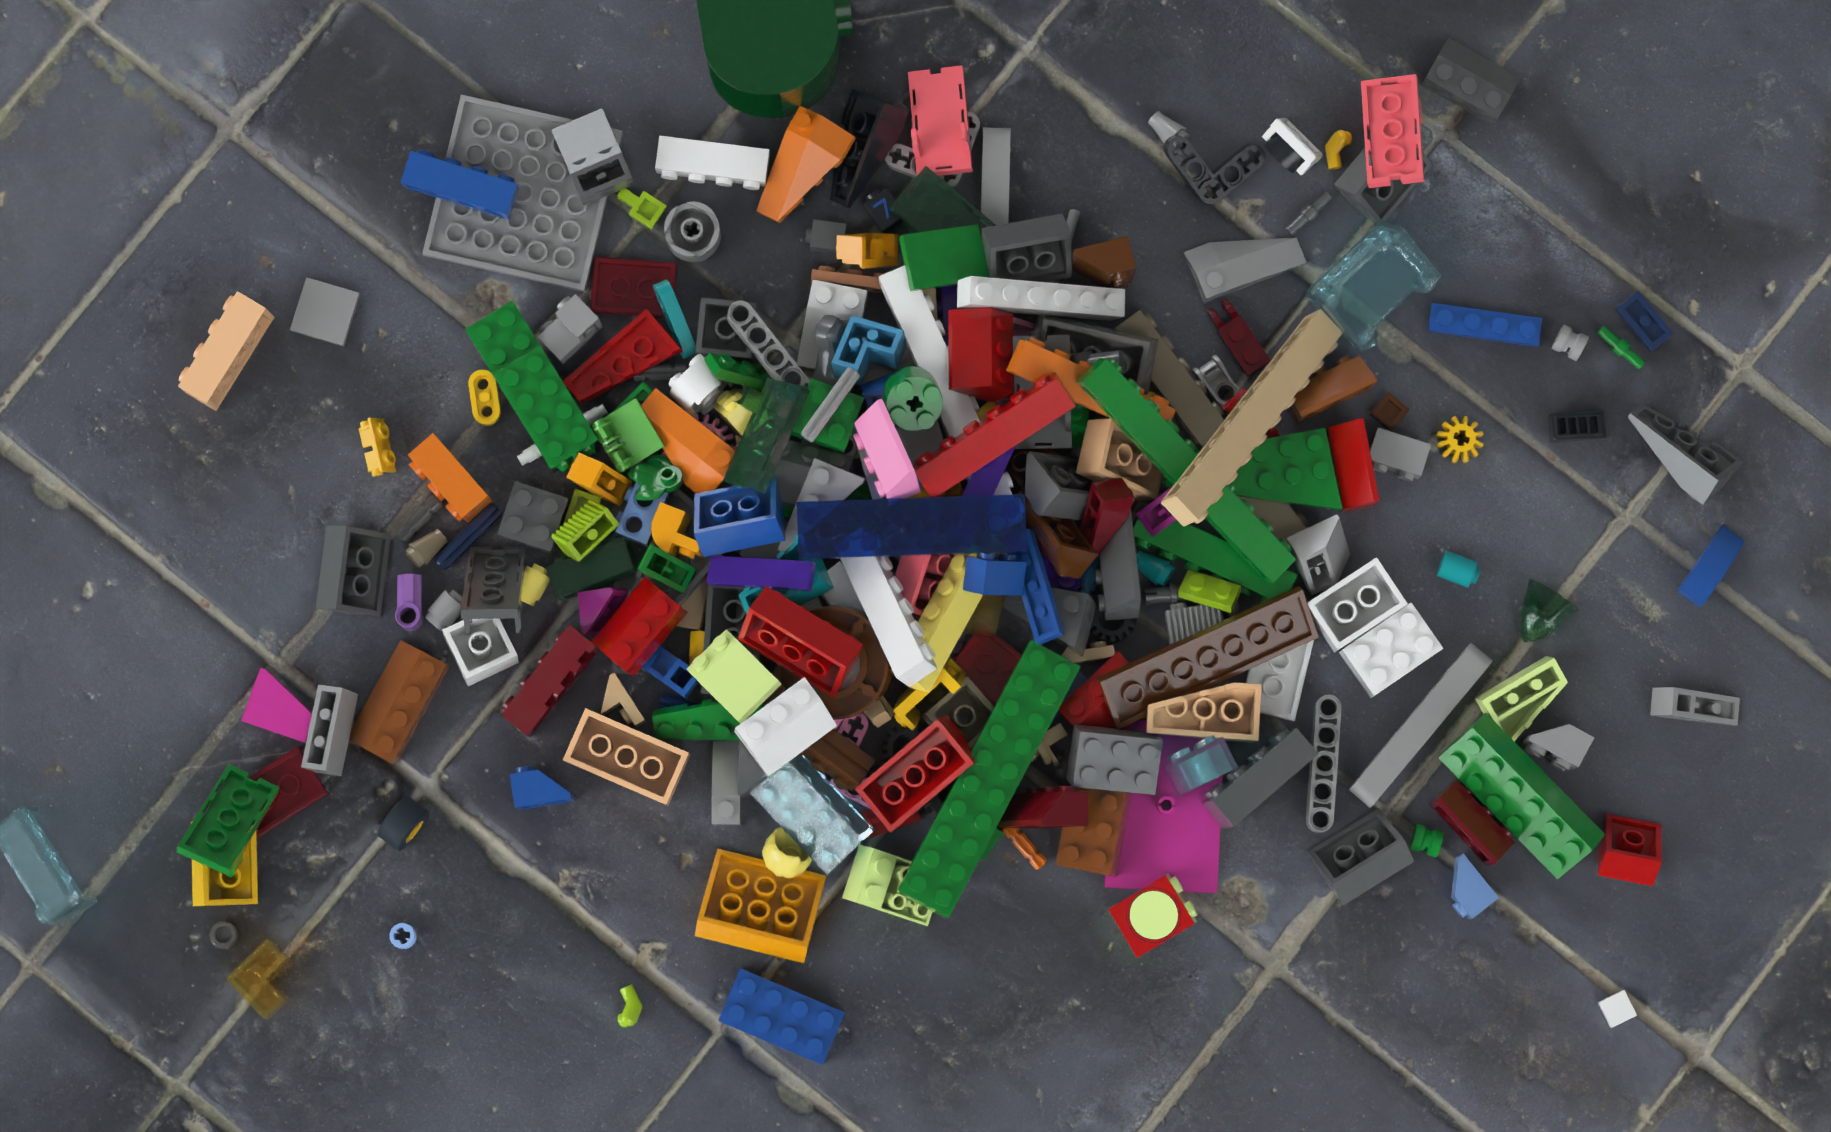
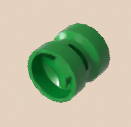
(1426, 840)

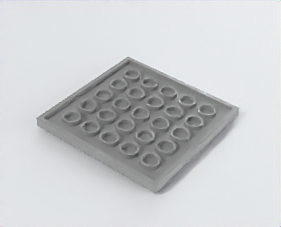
(549, 229)

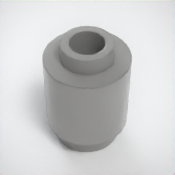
(445, 609)

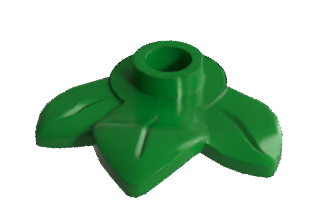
(654, 477)

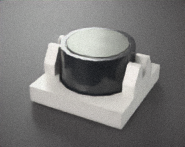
(1291, 147)

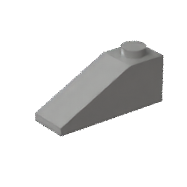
(1694, 706)
(725, 770)

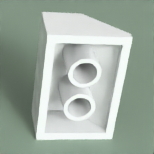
(785, 727)

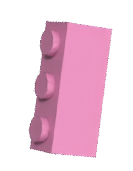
(885, 453)

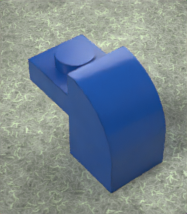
(671, 672)

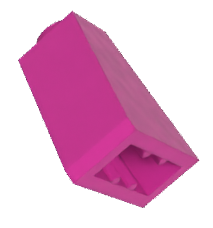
(277, 708)

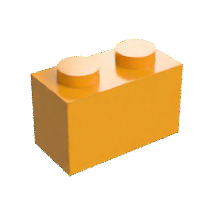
(599, 479)

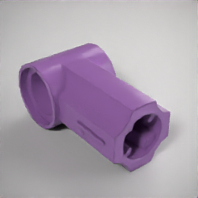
(409, 599)

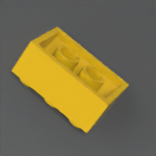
(217, 889)

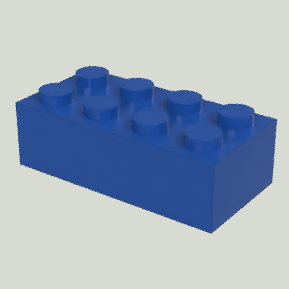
(781, 1016)

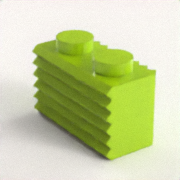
(585, 530)

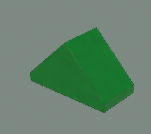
(666, 569)

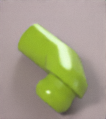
(632, 1008)

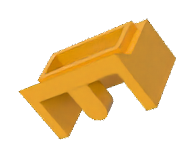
(868, 249)

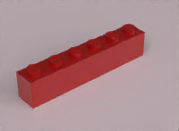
(993, 435)

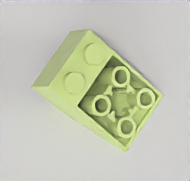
(875, 882)

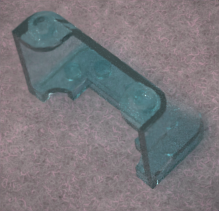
(1372, 282)

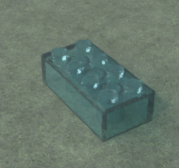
(812, 813)

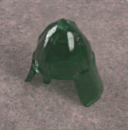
(1543, 612)

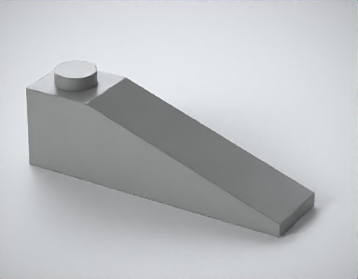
(1234, 265)

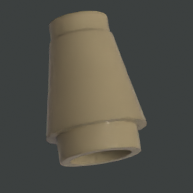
(425, 548)

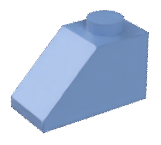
(1470, 889)

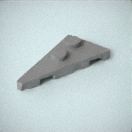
(822, 483)

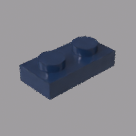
(1644, 321)

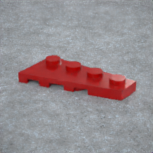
(627, 354)

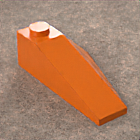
(805, 155)
(689, 444)

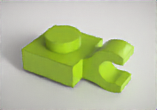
(644, 208)

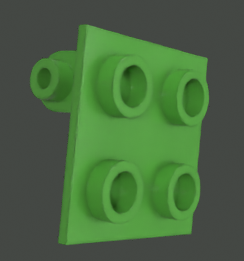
(627, 435)

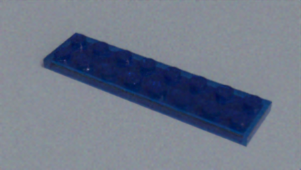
(911, 526)

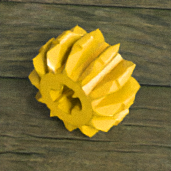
(1468, 435)

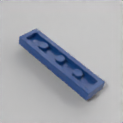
(1484, 324)
(1038, 594)

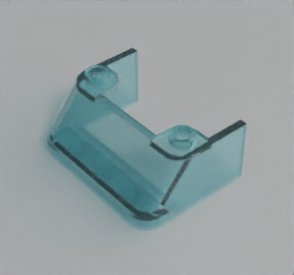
(40, 868)

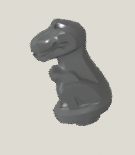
(828, 336)

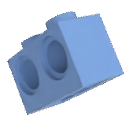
(635, 511)

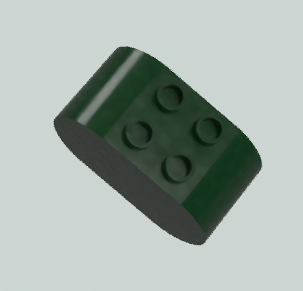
(773, 52)

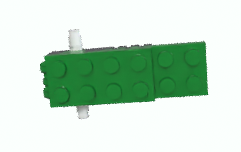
(534, 390)

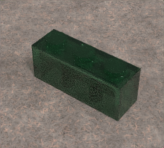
(597, 569)

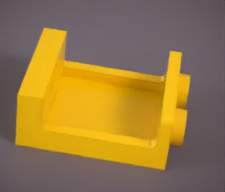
(905, 710)

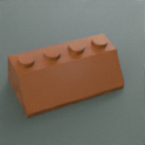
(398, 702)

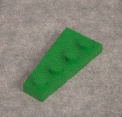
(696, 722)

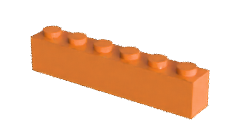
(1033, 361)

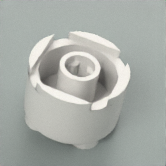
(697, 387)

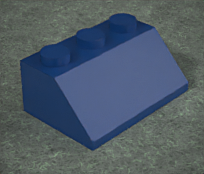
(738, 519)

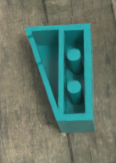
(821, 581)

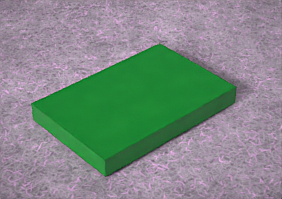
(943, 256)

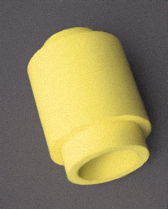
(534, 584)

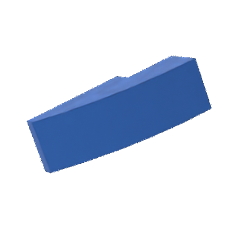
(1710, 566)

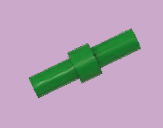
(1621, 347)

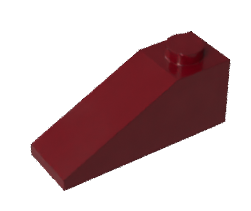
(1106, 511)

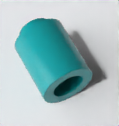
(1458, 569)

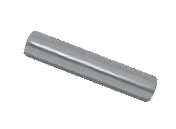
(830, 404)

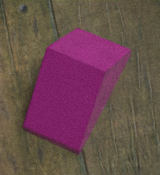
(1156, 516)
(598, 607)

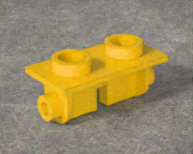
(375, 433)

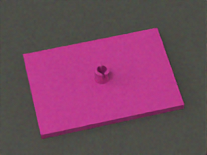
(1169, 832)

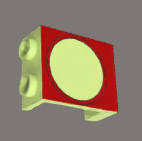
(1153, 914)

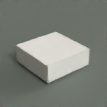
(1617, 1008)

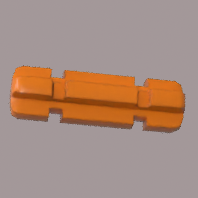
(1025, 846)

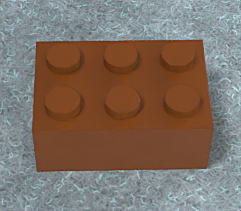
(1099, 844)

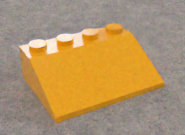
(757, 909)

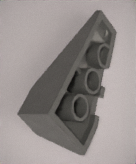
(1692, 462)

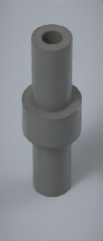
(1308, 213)

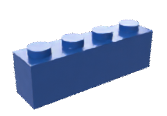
(459, 184)

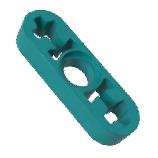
(675, 318)

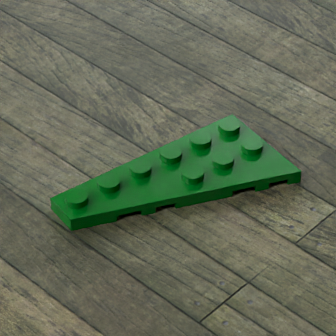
(1290, 470)

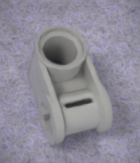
(1215, 380)

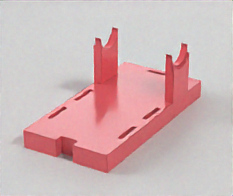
(1391, 117)
(941, 134)

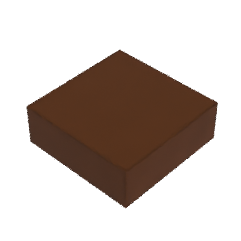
(1389, 411)

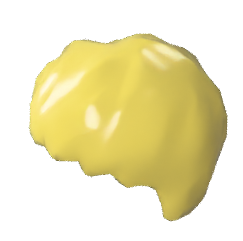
(784, 855)

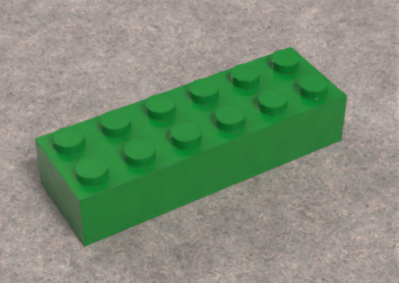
(1521, 796)

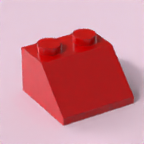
(1630, 850)

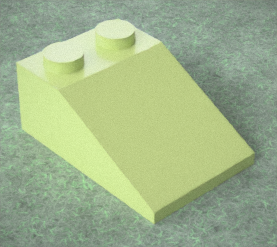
(733, 676)

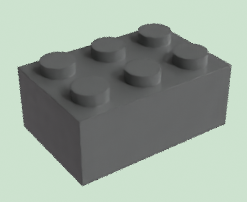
(1114, 759)

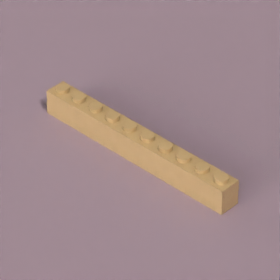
(1251, 418)

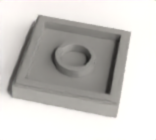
(325, 312)

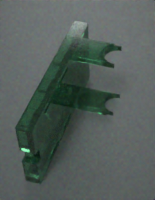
(935, 206)
(766, 433)

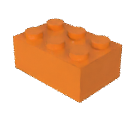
(448, 479)

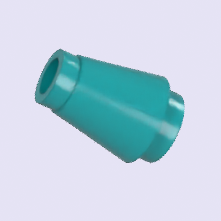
(1155, 568)

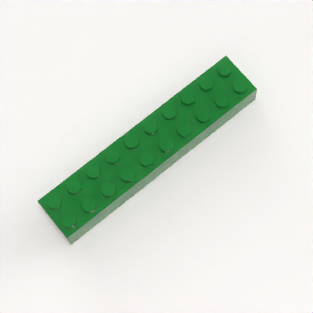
(988, 785)

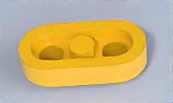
(484, 398)

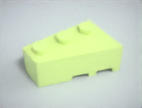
(1523, 696)

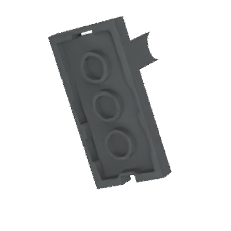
(1059, 430)
(494, 585)

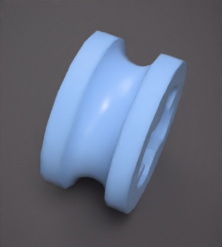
(407, 928)

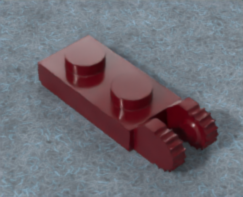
(1239, 339)

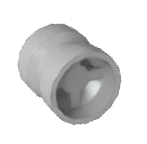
(1570, 342)

